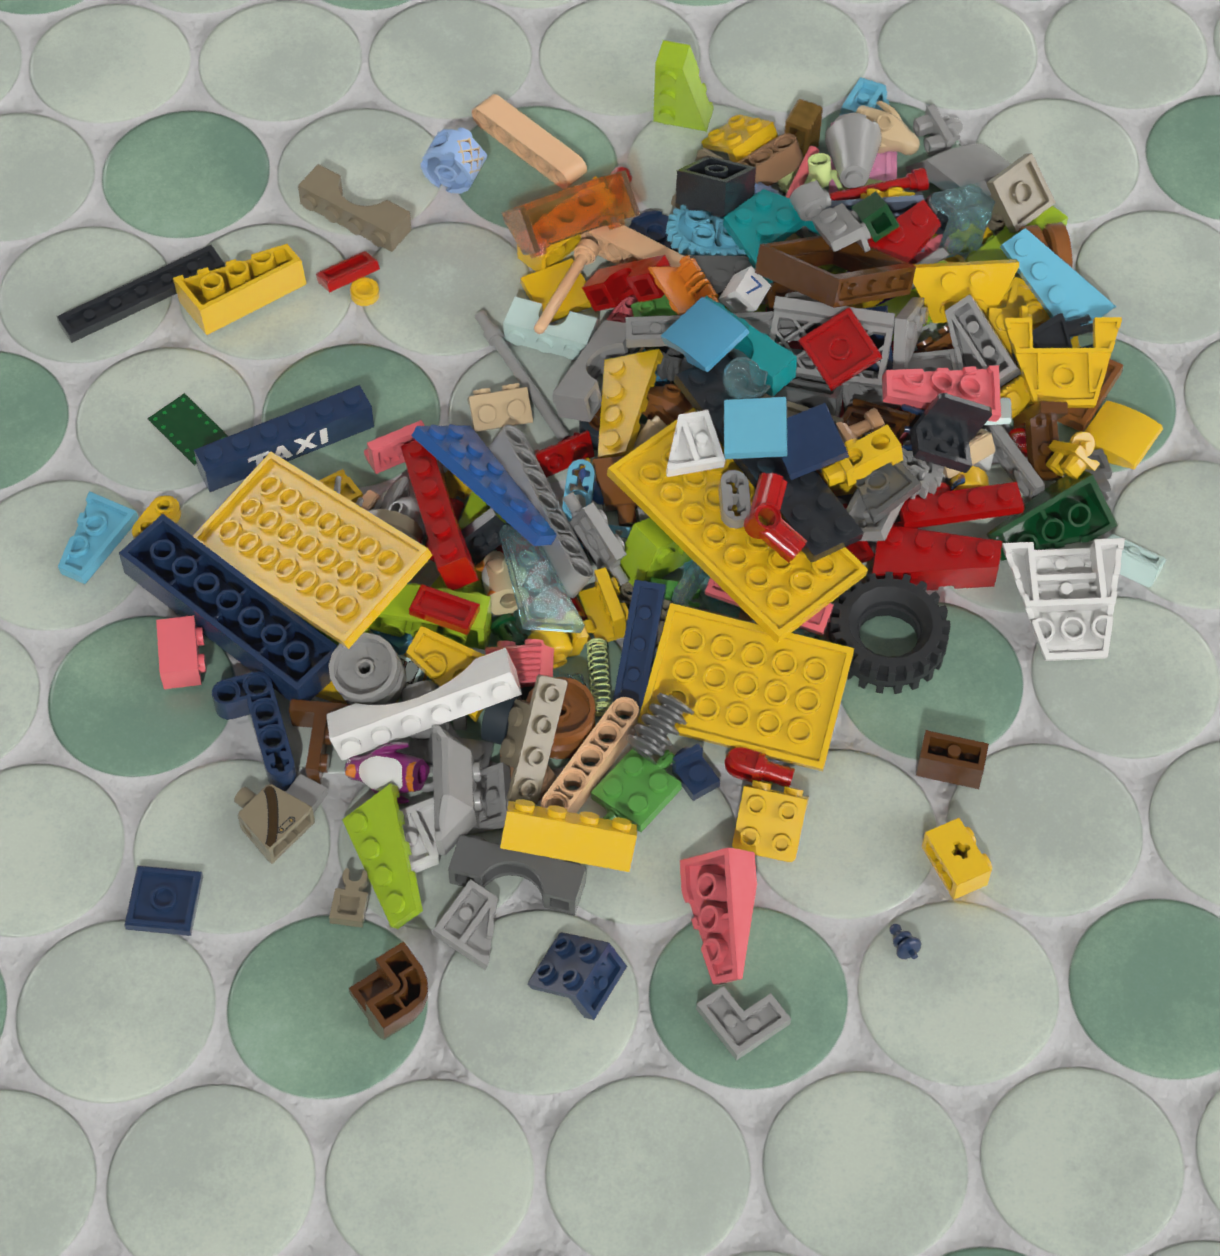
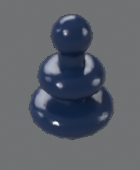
(906, 945)

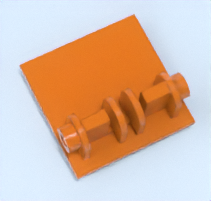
(683, 284)

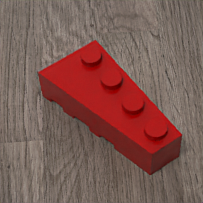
(938, 558)

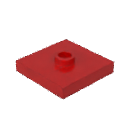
(840, 348)

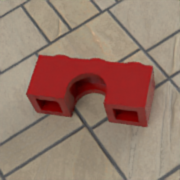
(615, 283)

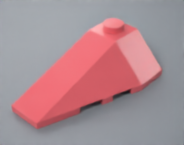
(722, 900)

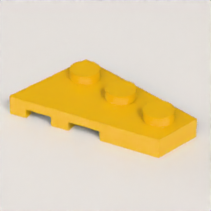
(441, 657)

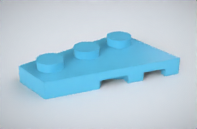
(97, 535)

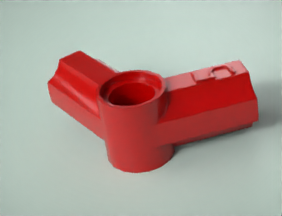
(767, 504)

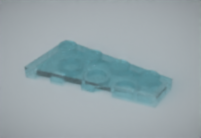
(536, 586)

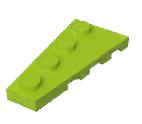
(384, 853)

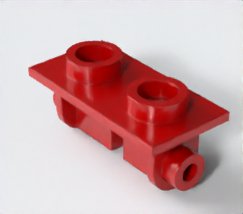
(560, 456)

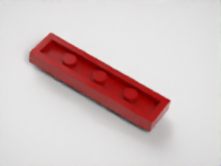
(962, 505)

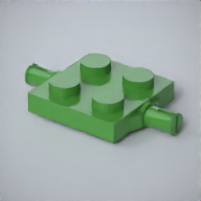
(637, 789)

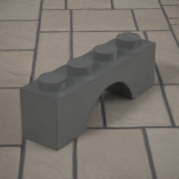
(482, 861)

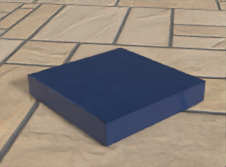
(812, 442)
(163, 900)

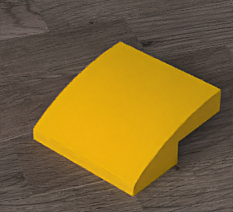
(1123, 434)

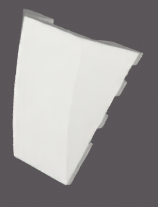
(1068, 595)

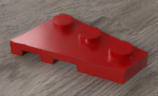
(912, 235)

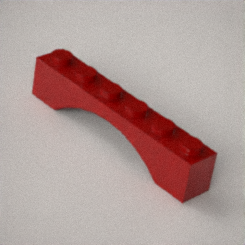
(439, 517)

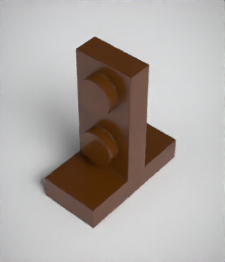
(1041, 430)
(314, 715)

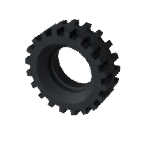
(898, 600)

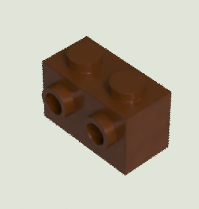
(952, 759)

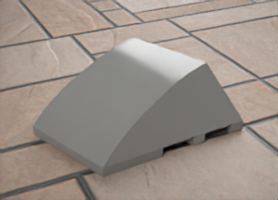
(963, 166)

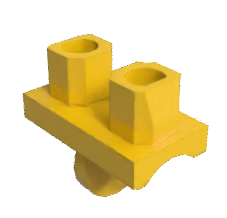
(1072, 456)

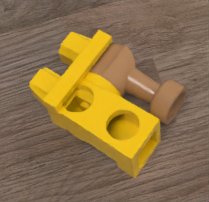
(864, 453)

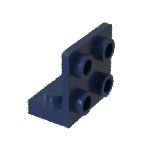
(579, 970)

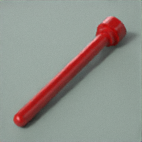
(916, 181)

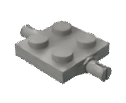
(596, 537)

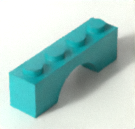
(768, 355)

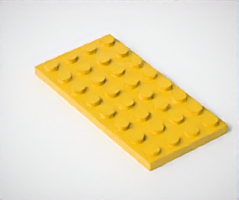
(312, 548)
(754, 575)

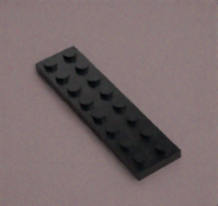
(807, 500)

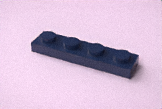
(640, 640)

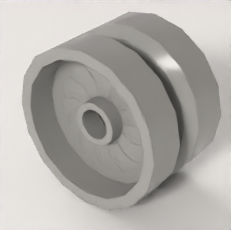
(368, 671)

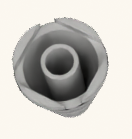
(853, 147)

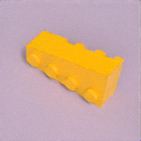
(239, 287)

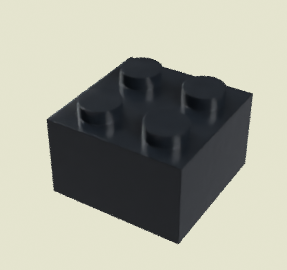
(714, 185)

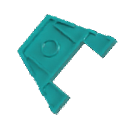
(763, 220)

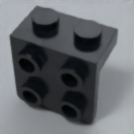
(946, 429)

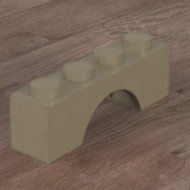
(380, 223)

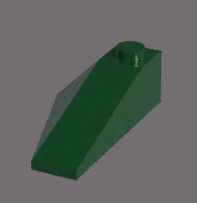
(1059, 516)

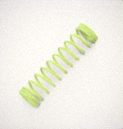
(593, 649)

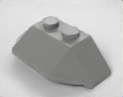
(454, 789)

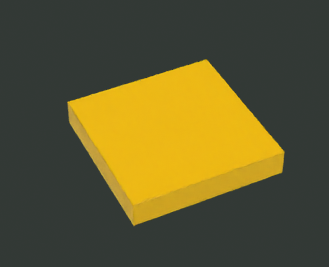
(542, 285)

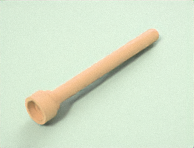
(585, 254)

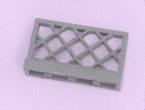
(818, 313)

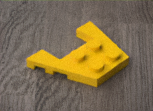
(1063, 373)

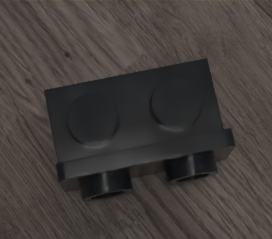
(483, 534)

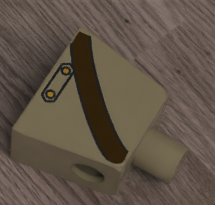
(272, 819)

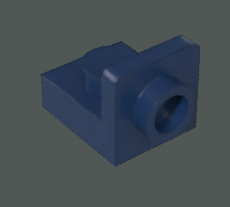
(694, 772)

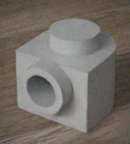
(810, 200)

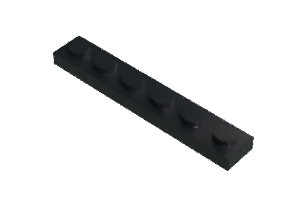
(135, 295)

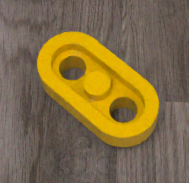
(155, 510)

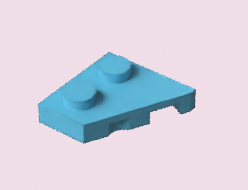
(865, 93)

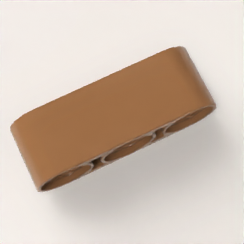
(775, 159)

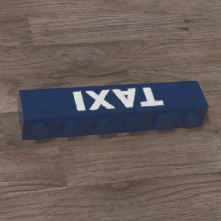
(286, 436)

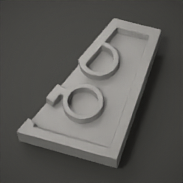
(907, 331)

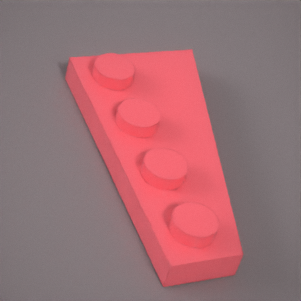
(920, 388)

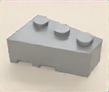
(977, 341)

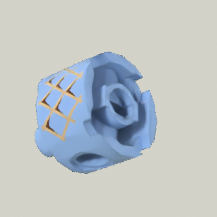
(453, 160)

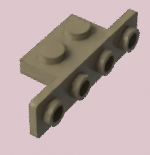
(531, 737)

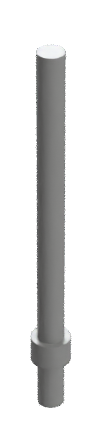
(496, 338)

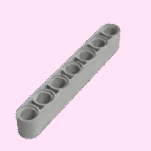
(565, 553)

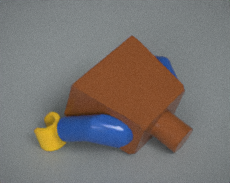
(607, 492)

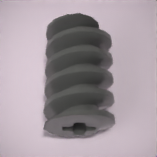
(658, 726)

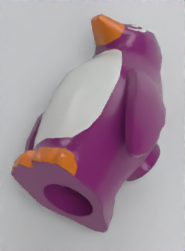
(389, 766)

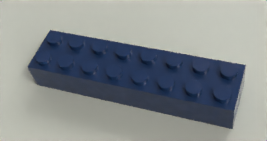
(229, 609)

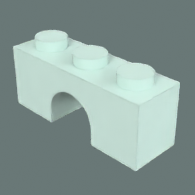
(563, 339)

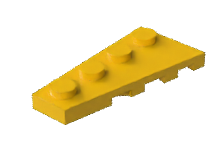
(624, 399)

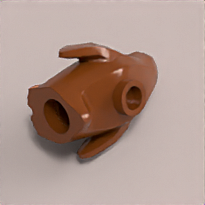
(666, 403)

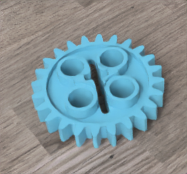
(696, 236)

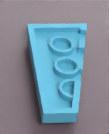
(1053, 280)

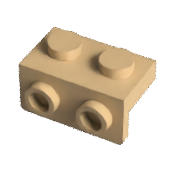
(500, 408)

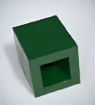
(876, 216)

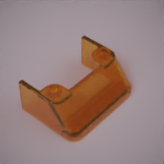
(571, 212)

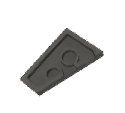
(886, 489)

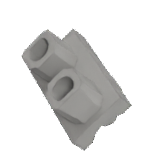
(942, 131)

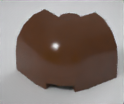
(393, 993)

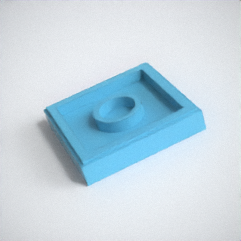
(755, 428)

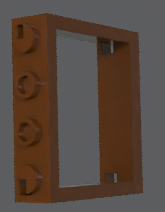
(870, 274)

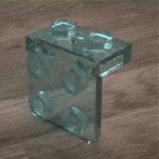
(968, 216)

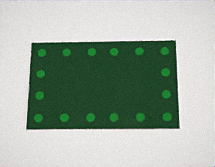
(186, 426)

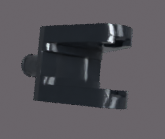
(1057, 332)

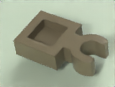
(350, 903)

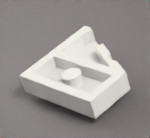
(694, 445)
(420, 833)

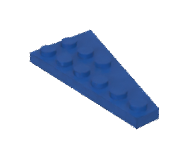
(477, 467)

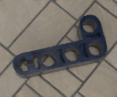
(266, 731)

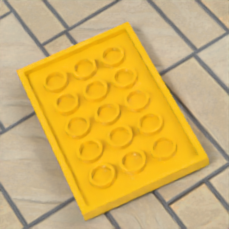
(750, 687)

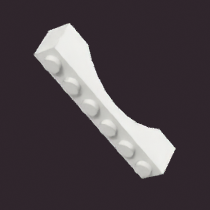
(480, 685)

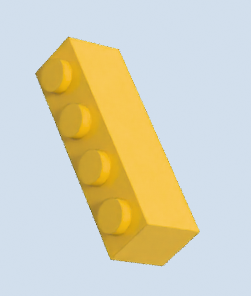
(569, 835)

